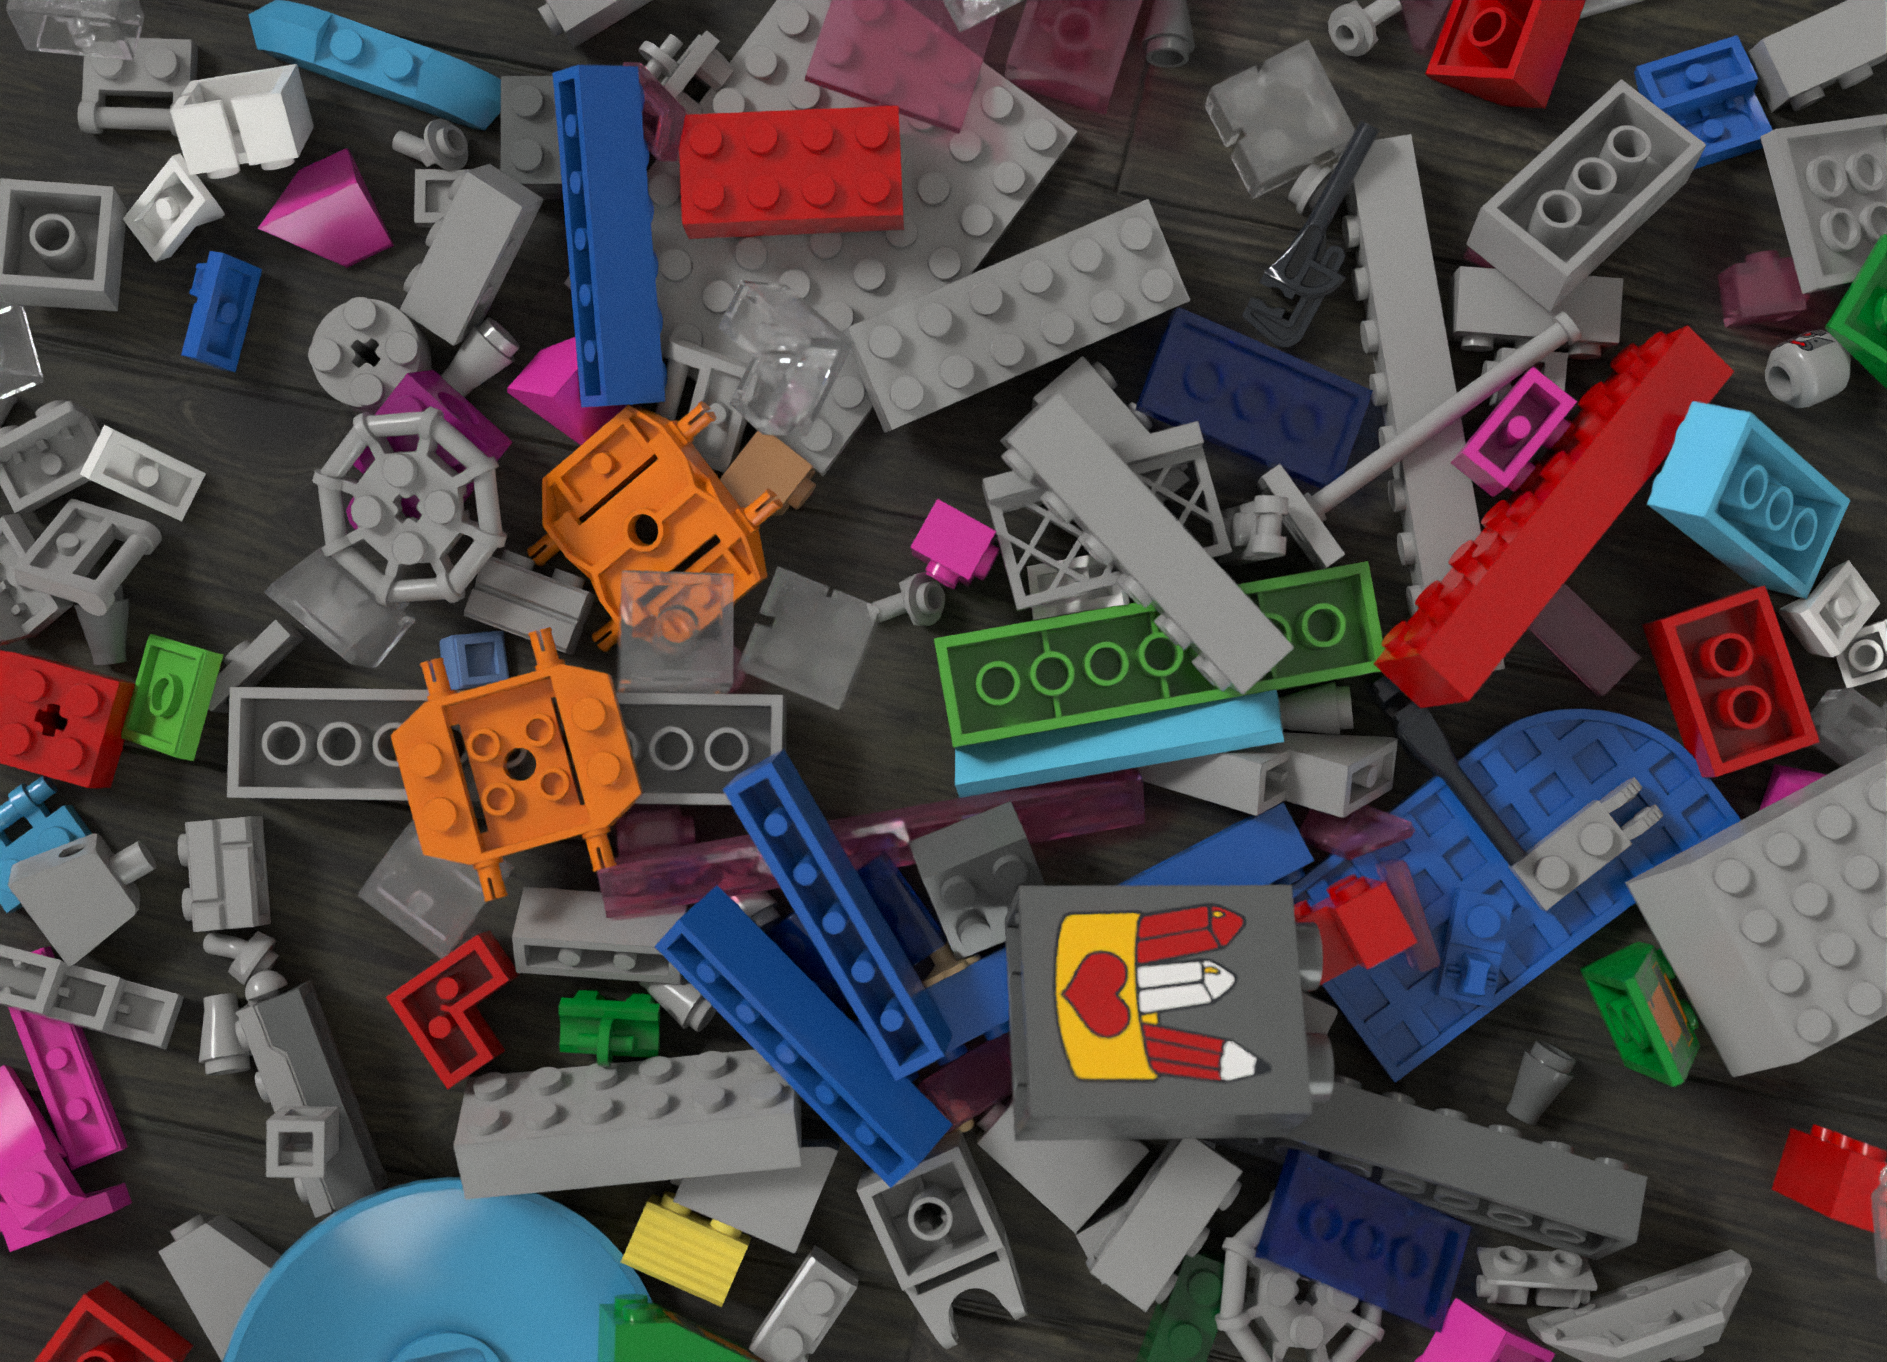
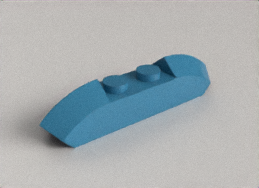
(377, 62)

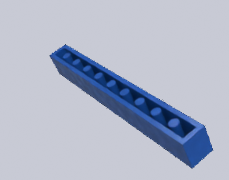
(1247, 853)

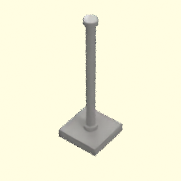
(1308, 512)

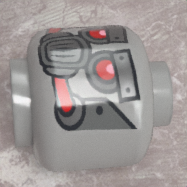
(1807, 369)

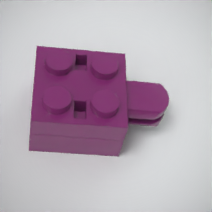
(416, 394)

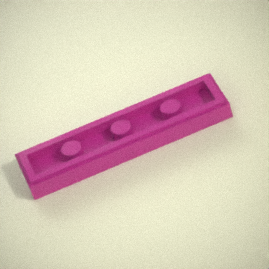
(70, 1085)

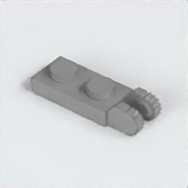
(1581, 846)

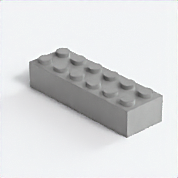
(1016, 315)
(1146, 543)
(625, 1124)

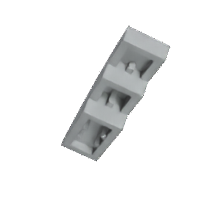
(87, 998)

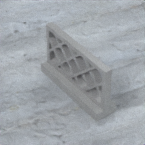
(1142, 456)

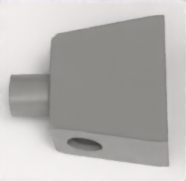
(81, 891)

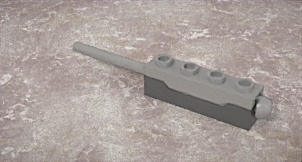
(304, 1068)

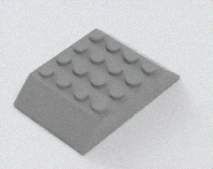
(1782, 920)

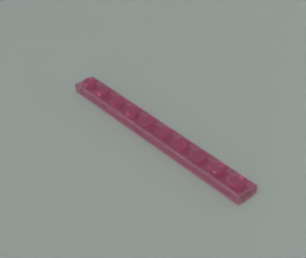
(736, 865)

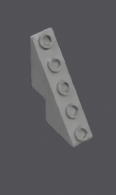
(1306, 769)

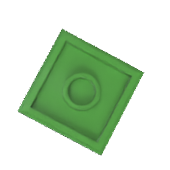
(171, 697)

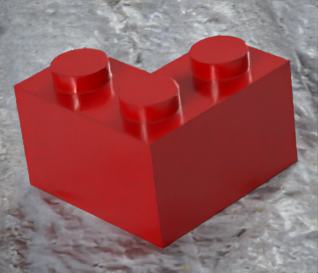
(1356, 925)
(443, 1012)

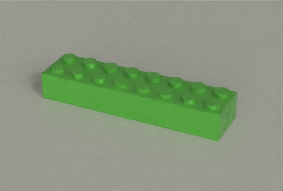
(1123, 665)

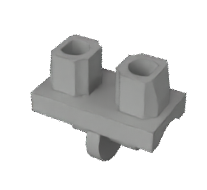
(698, 60)

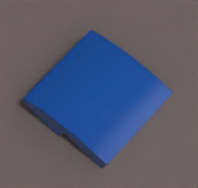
(1710, 96)

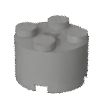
(350, 335)

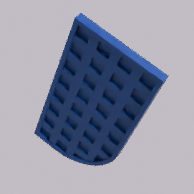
(1535, 780)

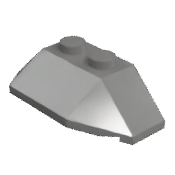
(1652, 1317)

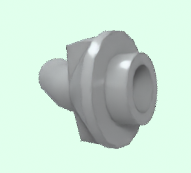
(1354, 28)
(441, 145)
(919, 597)
(249, 955)

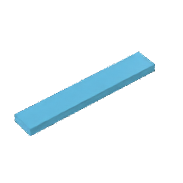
(1119, 744)

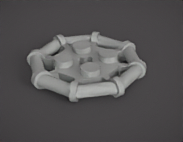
(380, 514)
(1282, 1318)

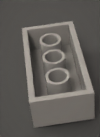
(1585, 194)

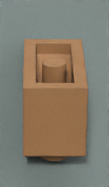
(773, 466)

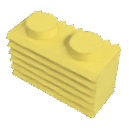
(686, 1249)

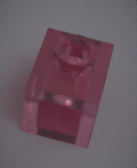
(1761, 290)

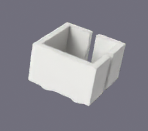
(242, 120)

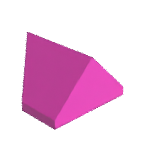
(329, 212)
(552, 391)

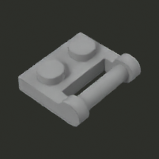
(157, 70)
(715, 386)
(75, 544)

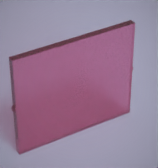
(901, 57)

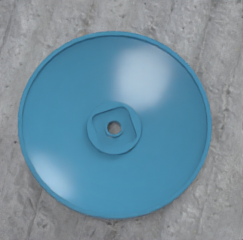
(437, 1282)

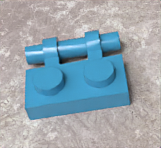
(47, 831)

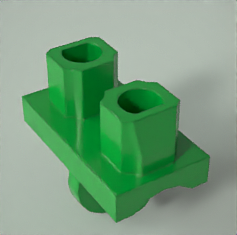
(609, 1027)

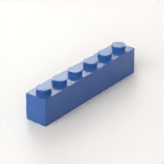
(609, 235)
(839, 914)
(803, 1036)

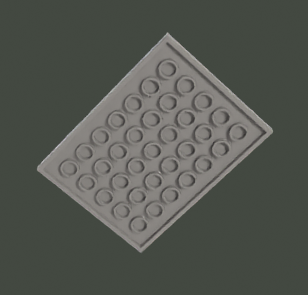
(956, 208)

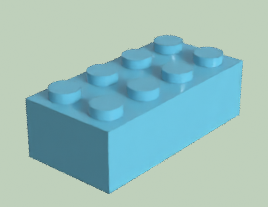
(1748, 499)

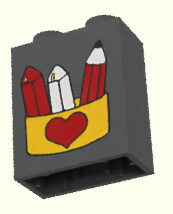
(1162, 1012)

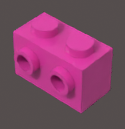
(1513, 432)
(954, 546)

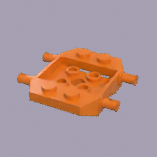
(675, 491)
(495, 724)

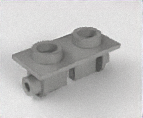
(1558, 1275)

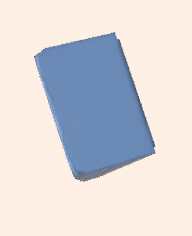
(474, 659)

